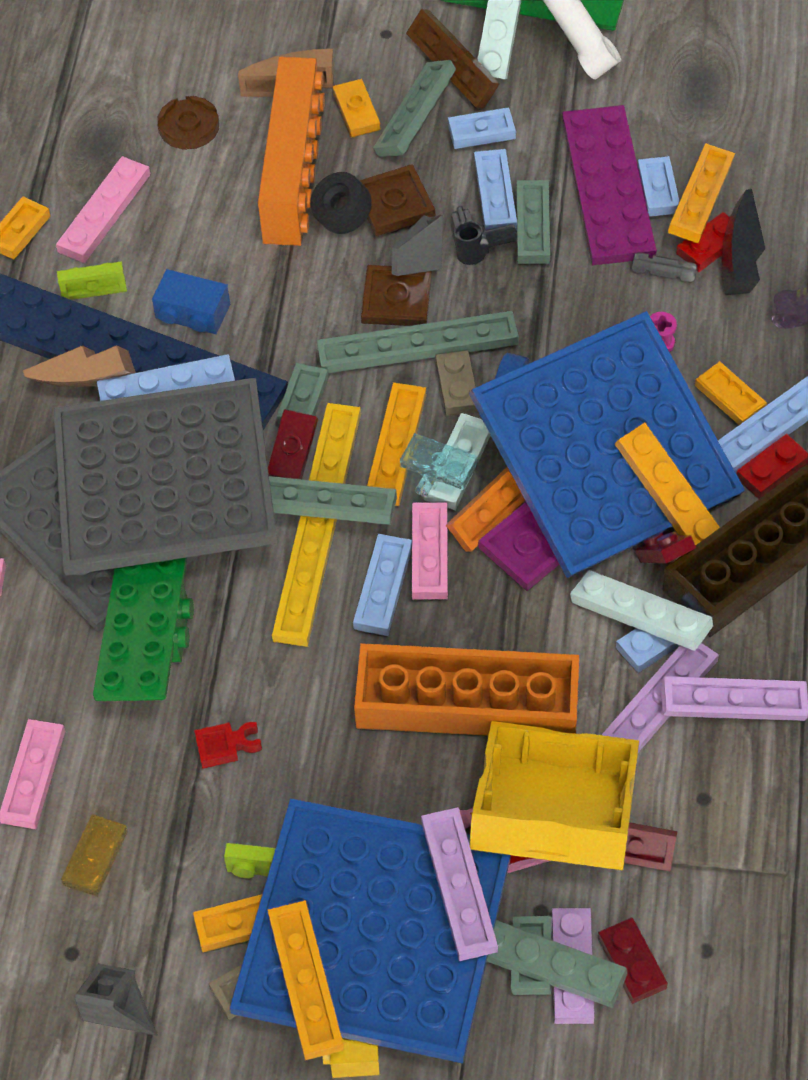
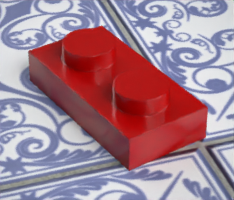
(709, 246)
(772, 466)

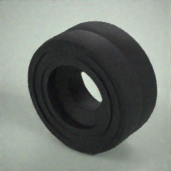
(352, 213)

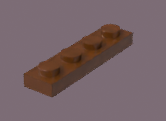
(442, 45)

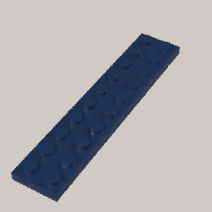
(56, 325)

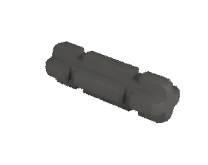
(664, 267)

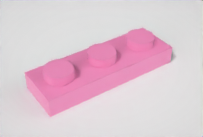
(429, 551)
(32, 774)

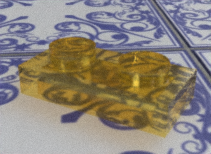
(94, 855)

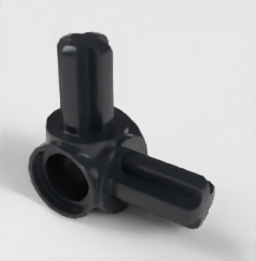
(473, 241)

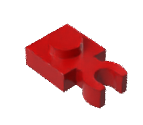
(220, 744)

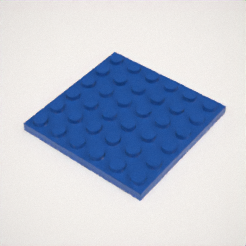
(560, 430)
(375, 930)

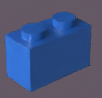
(191, 301)

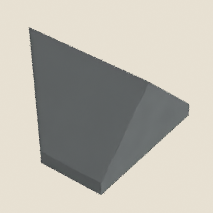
(419, 247)
(114, 1000)

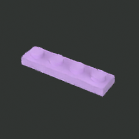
(734, 698)
(644, 713)
(459, 884)

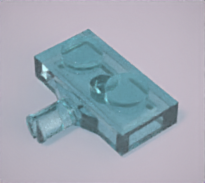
(437, 463)

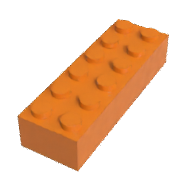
(290, 151)
(464, 689)

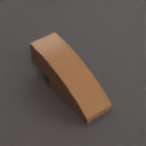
(260, 77)
(82, 367)

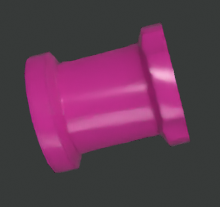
(666, 326)

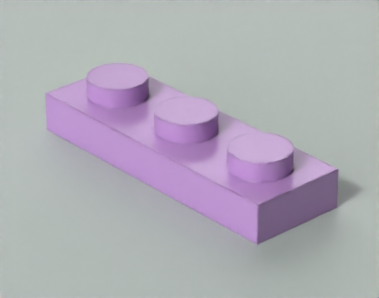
(572, 929)

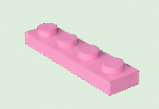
(103, 209)

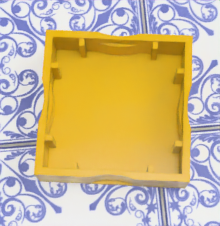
(555, 795)

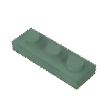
(533, 222)

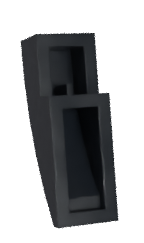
(742, 247)

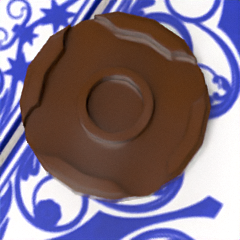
(188, 122)

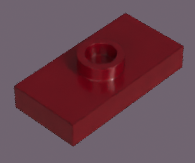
(292, 445)

